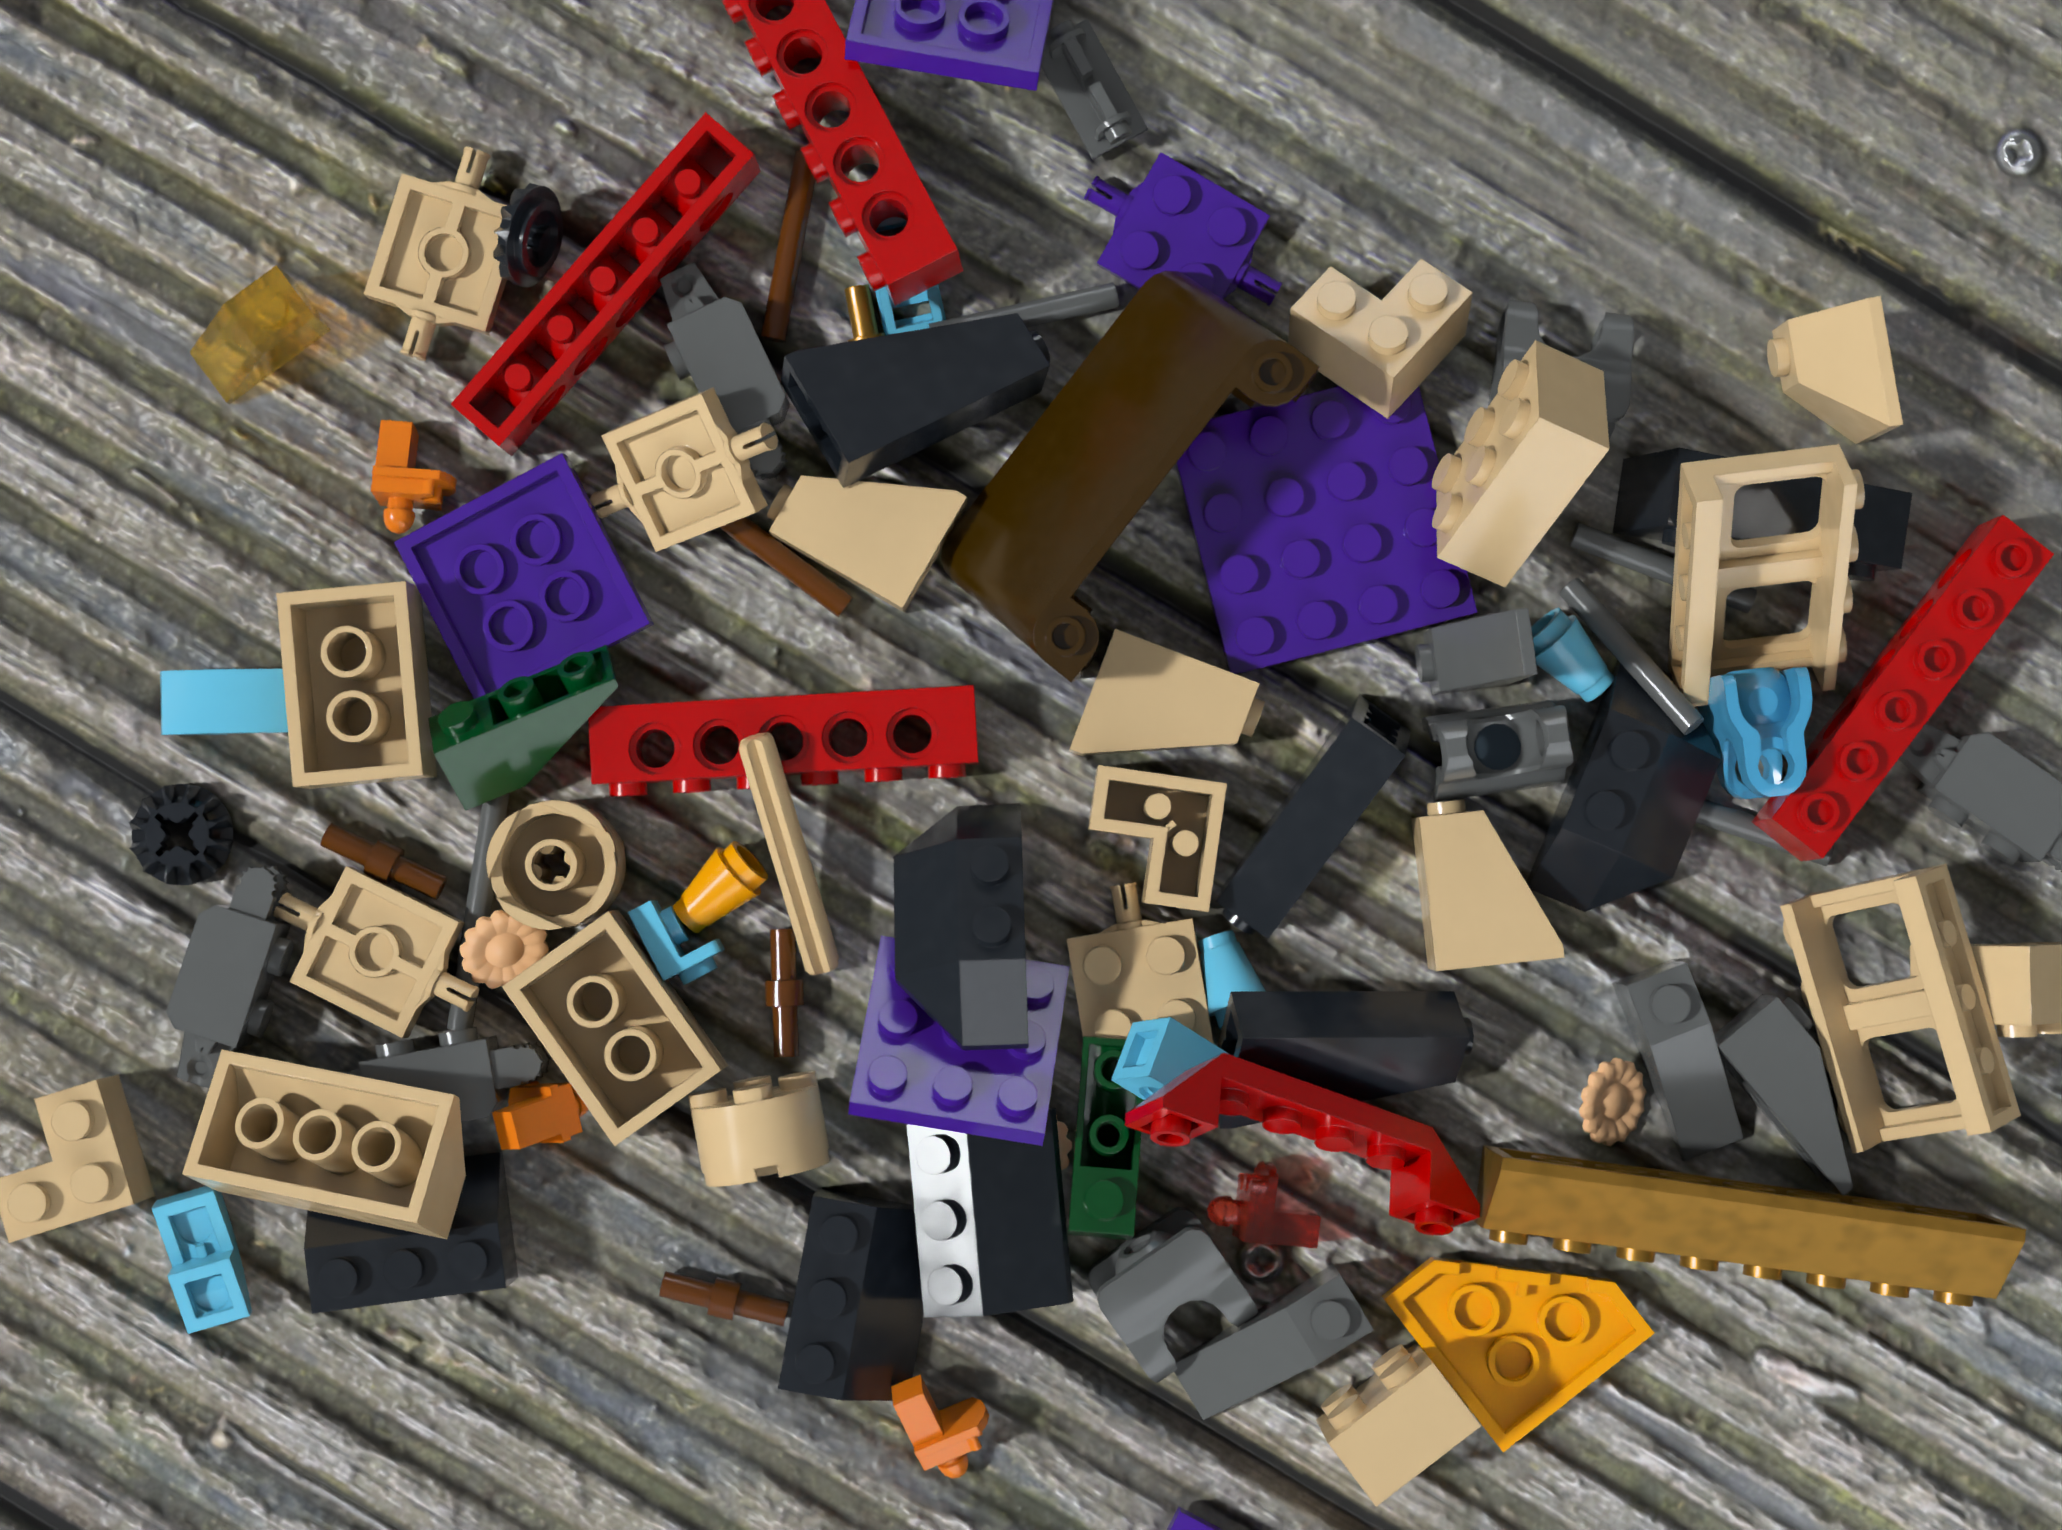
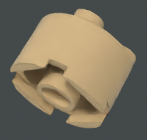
(523, 880)
(760, 1129)

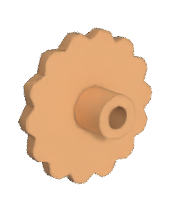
(501, 949)
(1612, 1101)

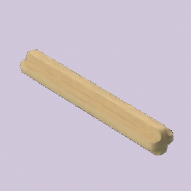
(789, 853)

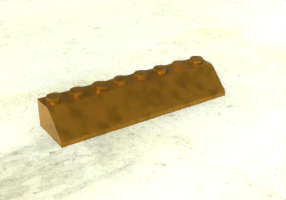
(1744, 1224)

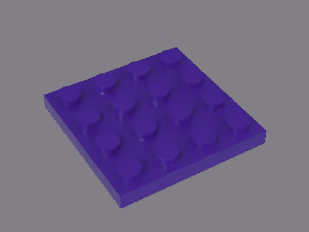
(1318, 527)

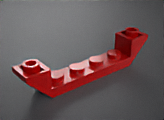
(1424, 1178)

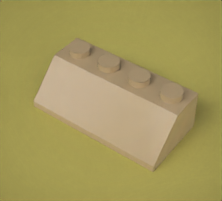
(331, 1143)

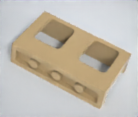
(1714, 565)
(1941, 997)

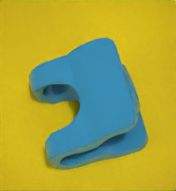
(1756, 718)

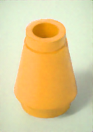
(720, 887)

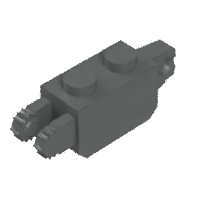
(722, 351)
(1992, 791)
(229, 974)
(460, 1066)

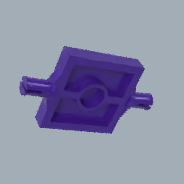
(1183, 226)

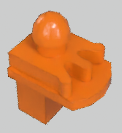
(399, 483)
(539, 1115)
(937, 1435)

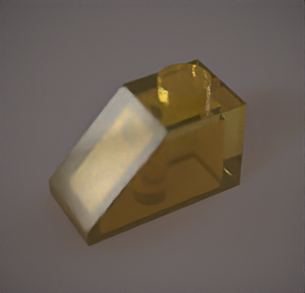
(257, 334)

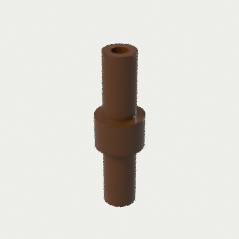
(383, 861)
(784, 993)
(724, 1298)

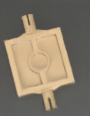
(440, 255)
(684, 470)
(376, 952)
(1138, 973)

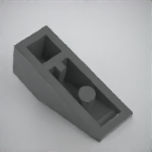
(1477, 653)
(1680, 1056)
(1786, 1078)
(1274, 1345)

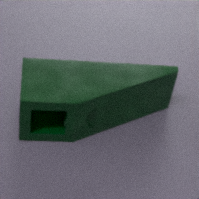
(514, 731)
(1104, 1148)

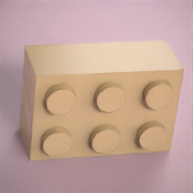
(1520, 463)
(356, 685)
(615, 1026)

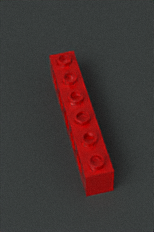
(924, 249)
(608, 284)
(1904, 686)
(620, 731)

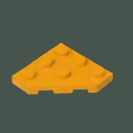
(1515, 1336)

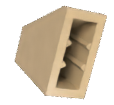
(868, 531)
(1162, 702)
(1474, 894)

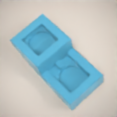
(222, 702)
(204, 1258)

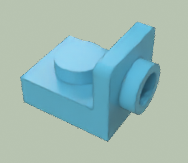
(662, 936)

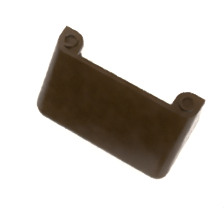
(1105, 453)

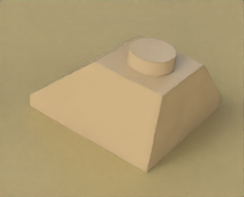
(1840, 368)

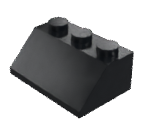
(989, 1222)
(377, 1265)
(855, 1300)

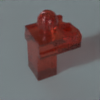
(1255, 1213)

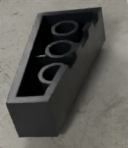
(1650, 507)

